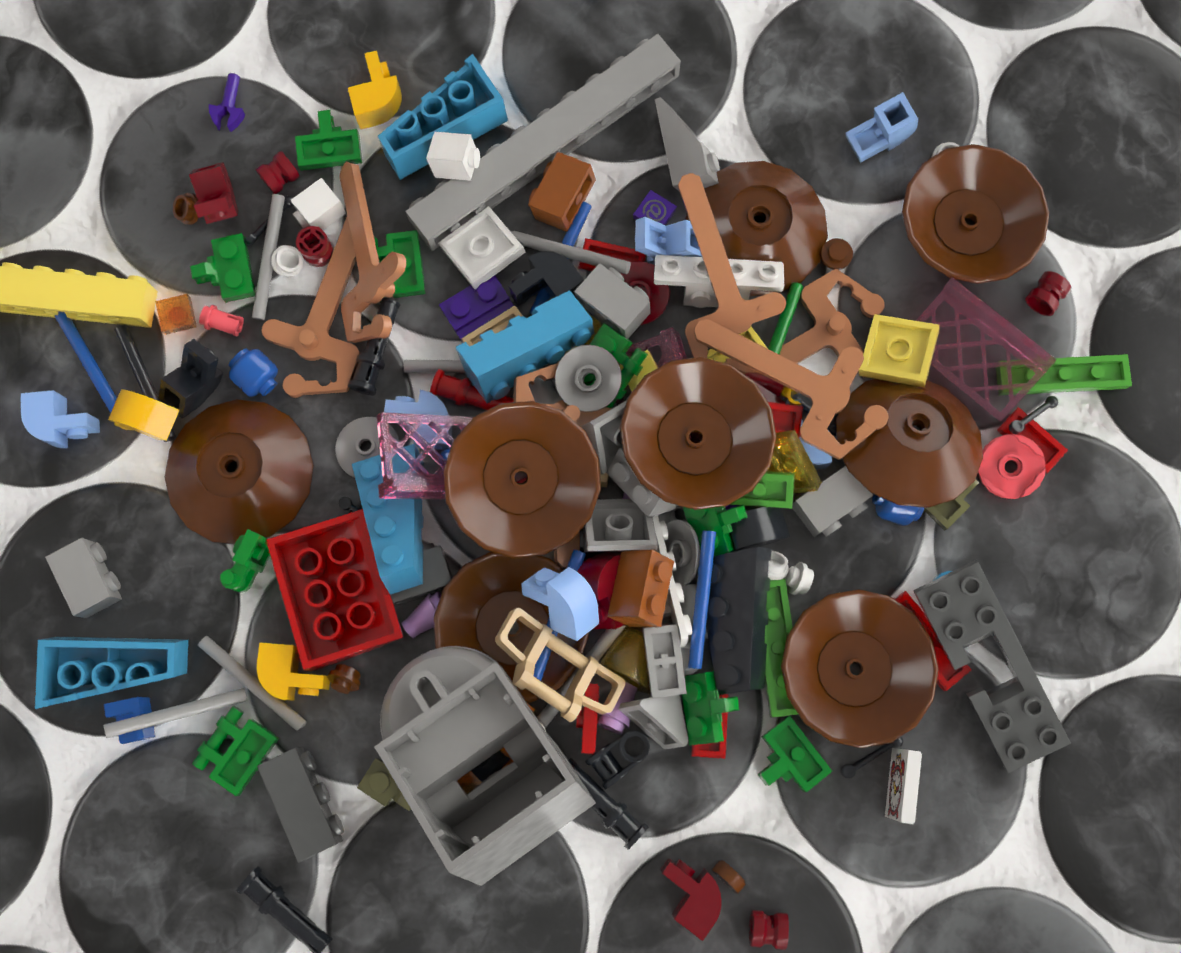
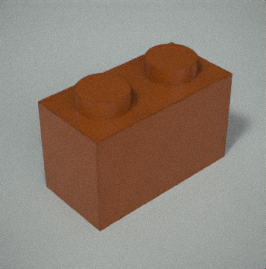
(561, 191)
(641, 588)

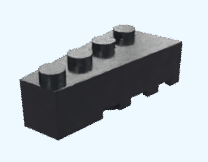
(739, 619)

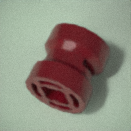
(277, 172)
(320, 251)
(1048, 293)
(768, 929)

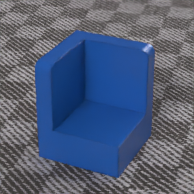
(130, 708)

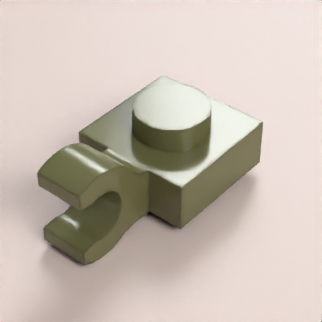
(948, 512)
(381, 786)

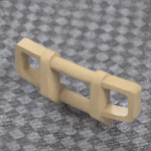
(523, 676)

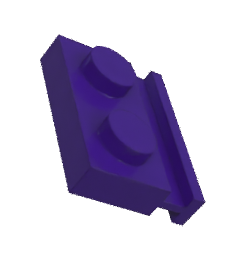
(475, 307)

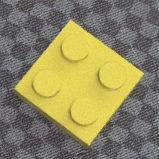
(899, 350)

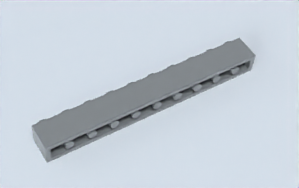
(554, 130)

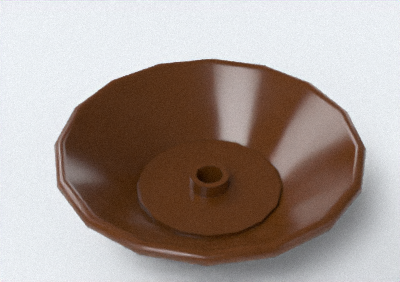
(990, 190)
(791, 212)
(706, 401)
(909, 463)
(262, 491)
(529, 515)
(480, 601)
(894, 662)

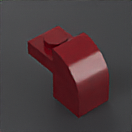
(214, 193)
(601, 573)
(701, 903)

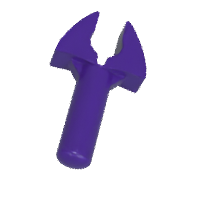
(228, 105)

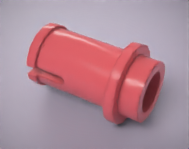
(221, 320)

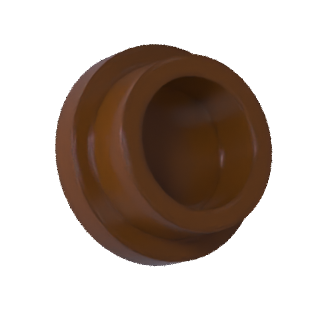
(184, 208)
(836, 254)
(344, 679)

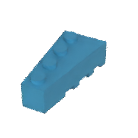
(461, 105)
(525, 345)
(392, 524)
(93, 666)

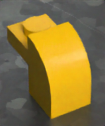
(375, 100)
(143, 415)
(279, 672)

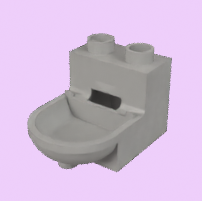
(445, 720)

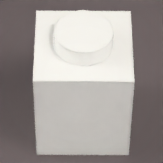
(453, 156)
(317, 206)

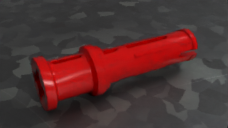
(462, 391)

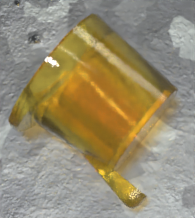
(628, 659)

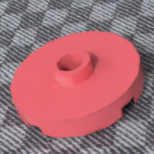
(1028, 472)

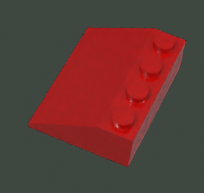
(333, 591)

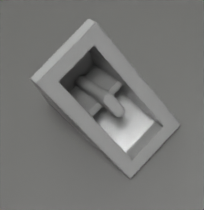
(659, 719)

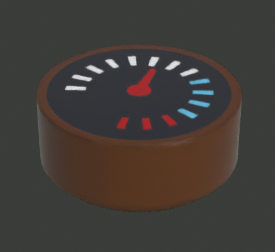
(728, 876)

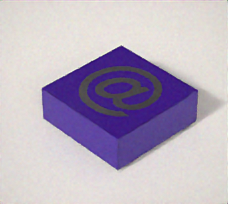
(655, 208)

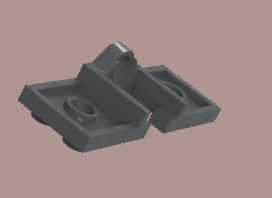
(1015, 712)

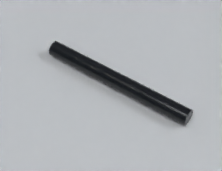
(138, 367)

